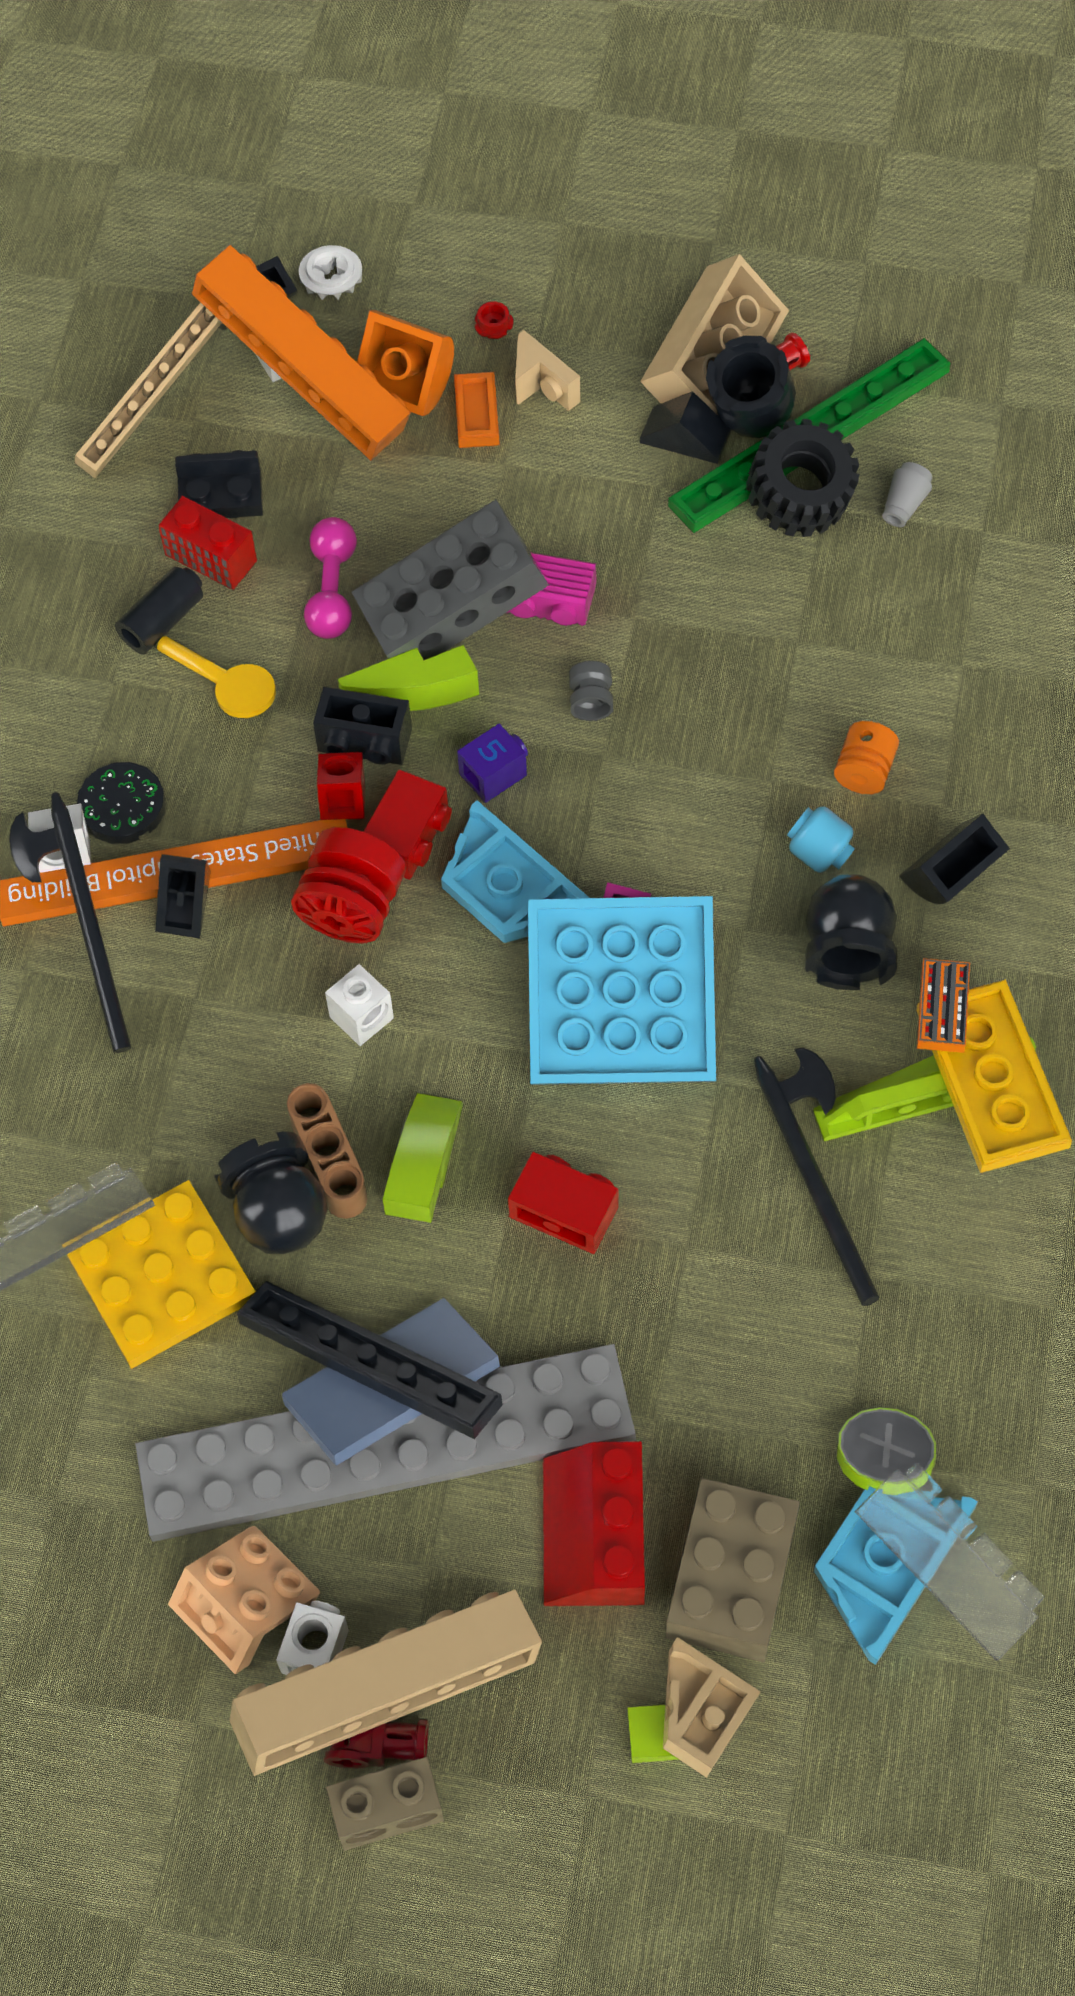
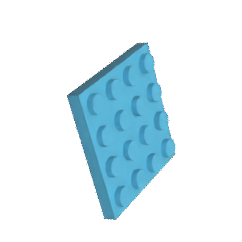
(621, 990)

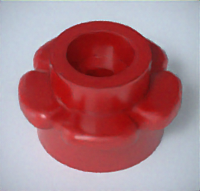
(493, 320)

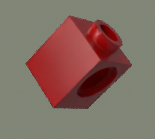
(341, 786)

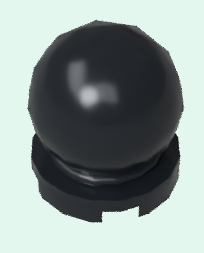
(751, 386)
(851, 933)
(274, 1196)

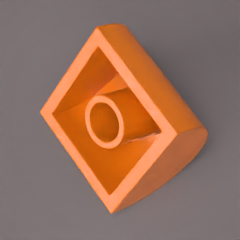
(407, 360)

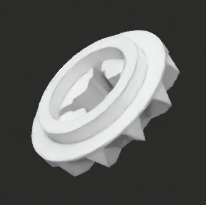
(321, 262)

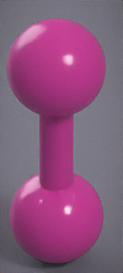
(328, 612)

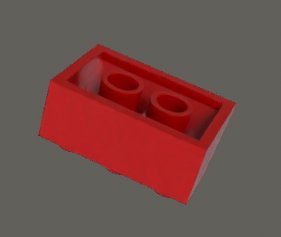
(594, 1526)

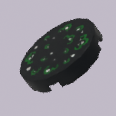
(122, 802)

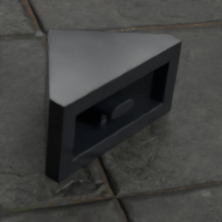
(687, 428)
(182, 895)

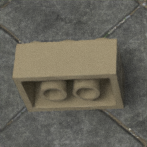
(732, 1570)

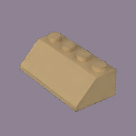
(722, 307)

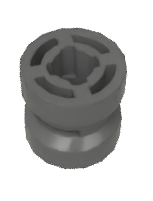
(591, 690)

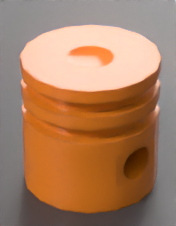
(866, 764)

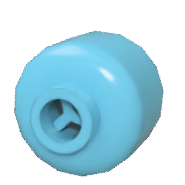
(821, 839)

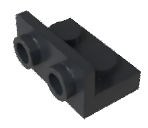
(222, 482)

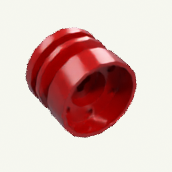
(348, 885)

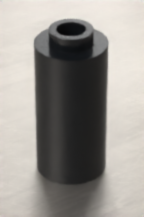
(160, 609)

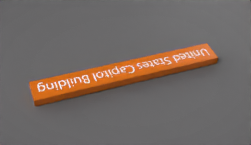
(137, 876)

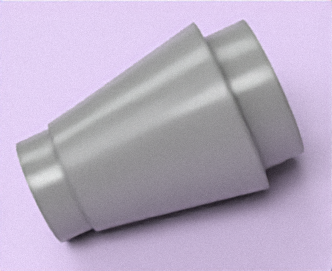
(906, 493)

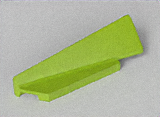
(890, 1099)

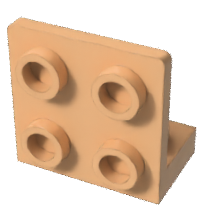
(240, 1595)

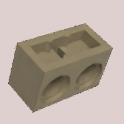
(385, 1803)

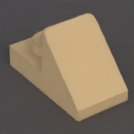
(542, 369)

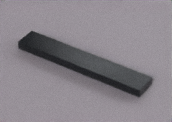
(371, 1359)

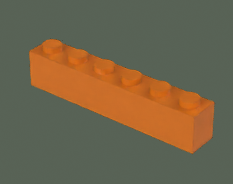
(301, 352)

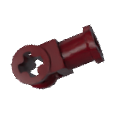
(388, 1740)

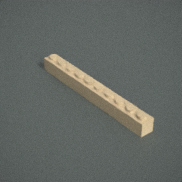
(147, 390)

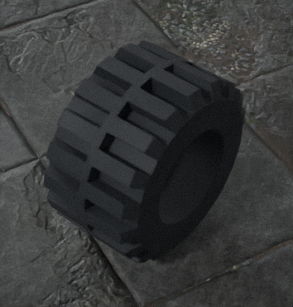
(806, 448)

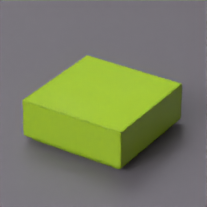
(647, 1734)

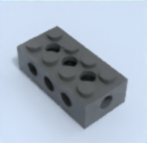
(451, 585)

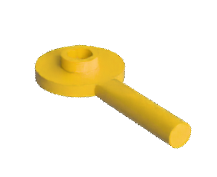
(240, 691)

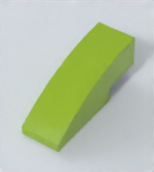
(424, 683)
(422, 1158)

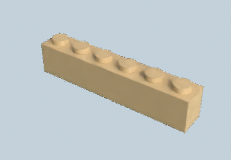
(383, 1680)

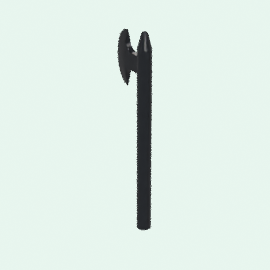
(27, 851)
(817, 1083)

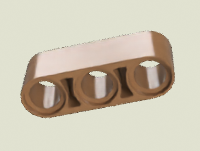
(322, 1131)

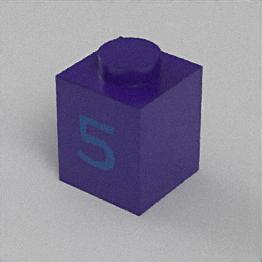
(493, 762)

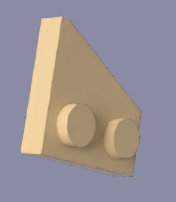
(702, 1707)

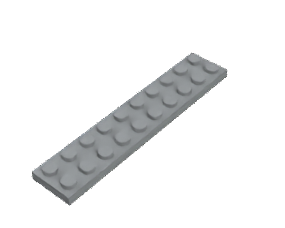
(277, 1468)

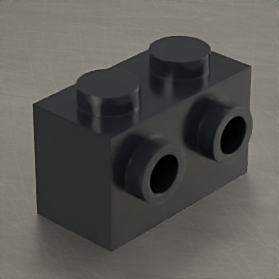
(363, 724)

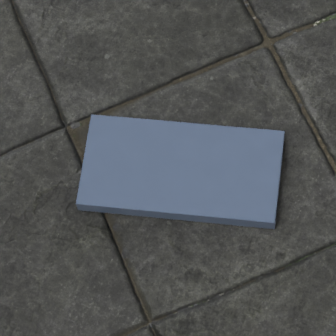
(351, 1416)

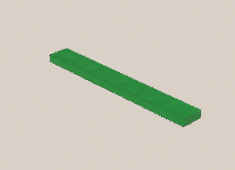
(844, 411)

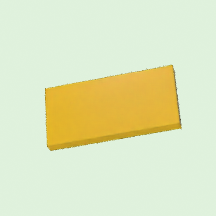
(1001, 1085)

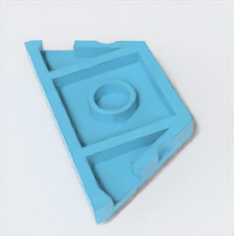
(498, 873)
(870, 1581)

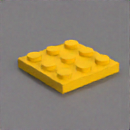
(162, 1275)

